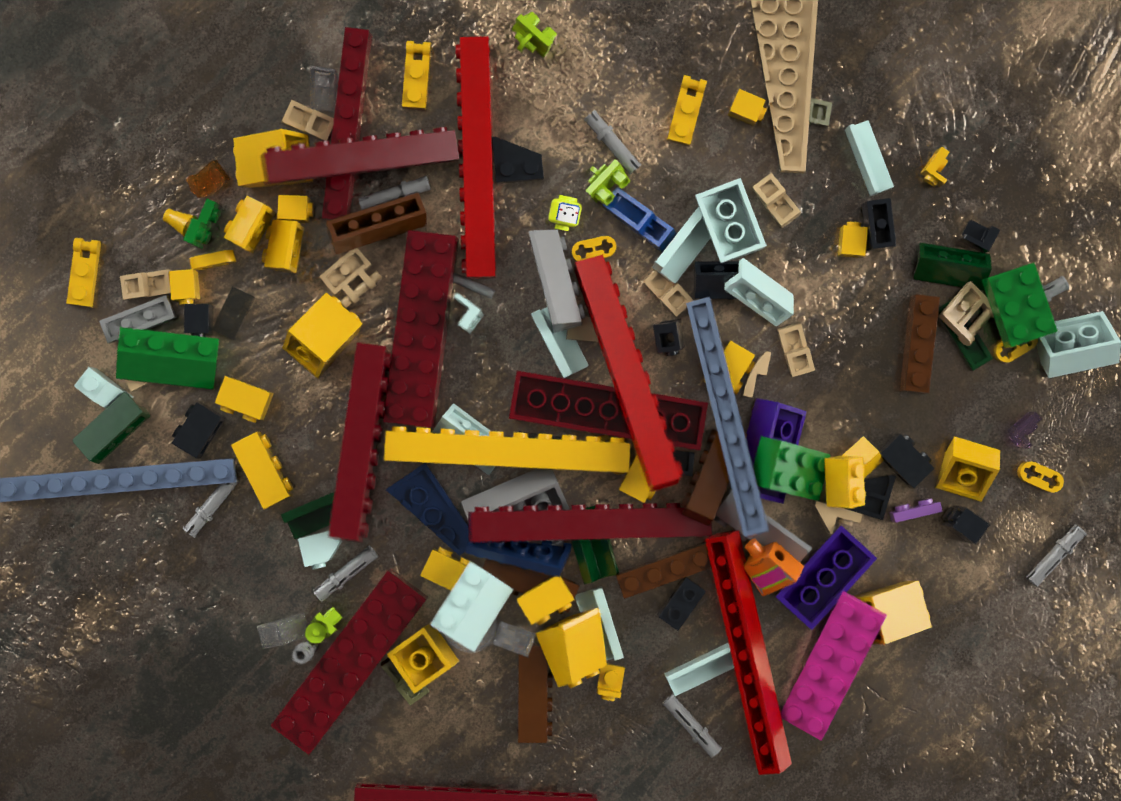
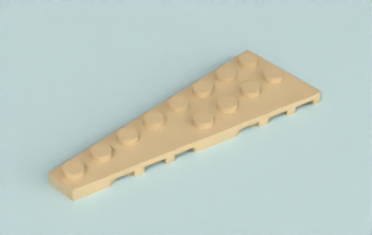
(787, 55)

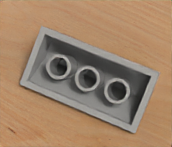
(556, 280)
(530, 489)
(728, 515)

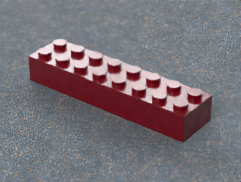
(421, 329)
(597, 409)
(359, 443)
(349, 661)

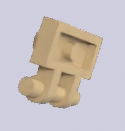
(347, 270)

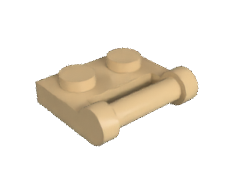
(963, 308)

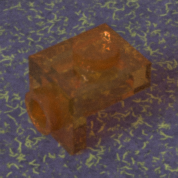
(207, 180)

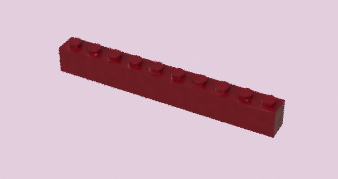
(582, 523)
(395, 792)

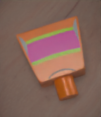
(771, 566)

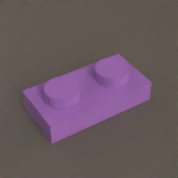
(925, 507)

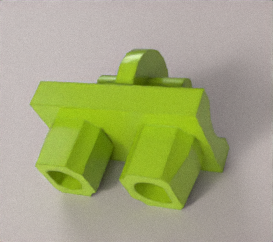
(531, 37)
(604, 179)
(322, 626)

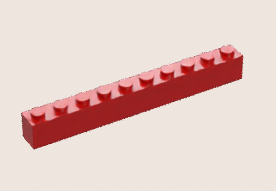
(477, 157)
(627, 373)
(748, 652)

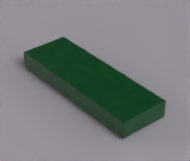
(976, 353)

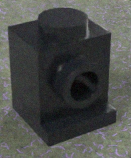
(661, 332)

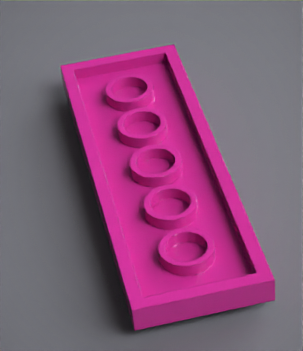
(832, 665)

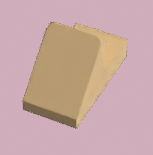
(829, 515)

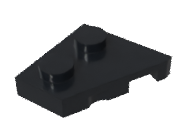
(516, 162)
(877, 496)

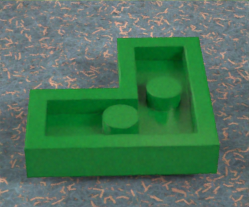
(199, 232)

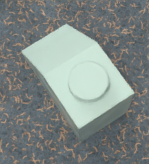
(99, 387)
(318, 549)

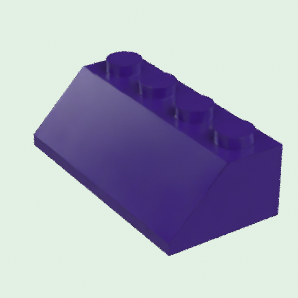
(775, 422)
(826, 576)

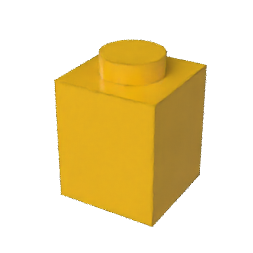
(747, 108)
(295, 208)
(852, 240)
(184, 286)
(871, 456)

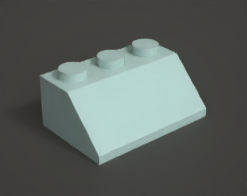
(730, 221)
(1079, 345)
(472, 606)

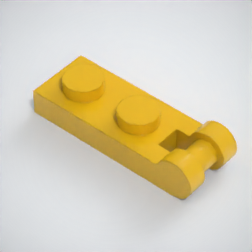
(416, 76)
(686, 111)
(83, 273)

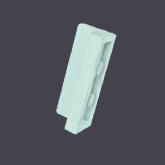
(869, 158)
(683, 248)
(761, 293)
(472, 316)
(564, 351)
(459, 420)
(596, 599)
(700, 669)

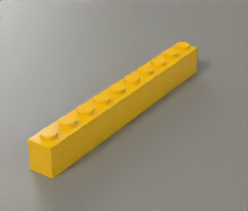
(507, 451)

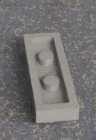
(140, 317)

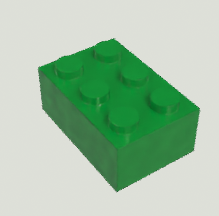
(1019, 305)
(790, 468)

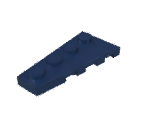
(430, 503)
(528, 556)

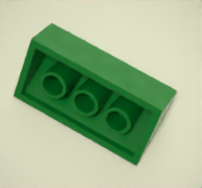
(167, 358)

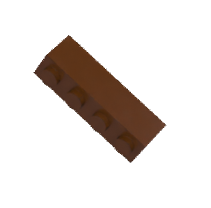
(376, 223)
(919, 344)
(708, 483)
(664, 570)
(521, 579)
(533, 697)

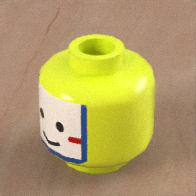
(565, 212)

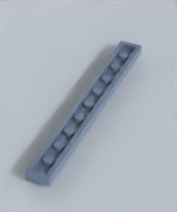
(727, 417)
(118, 480)

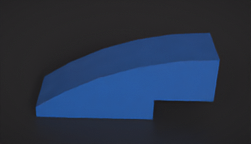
(641, 220)

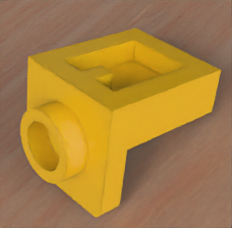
(936, 163)
(610, 682)

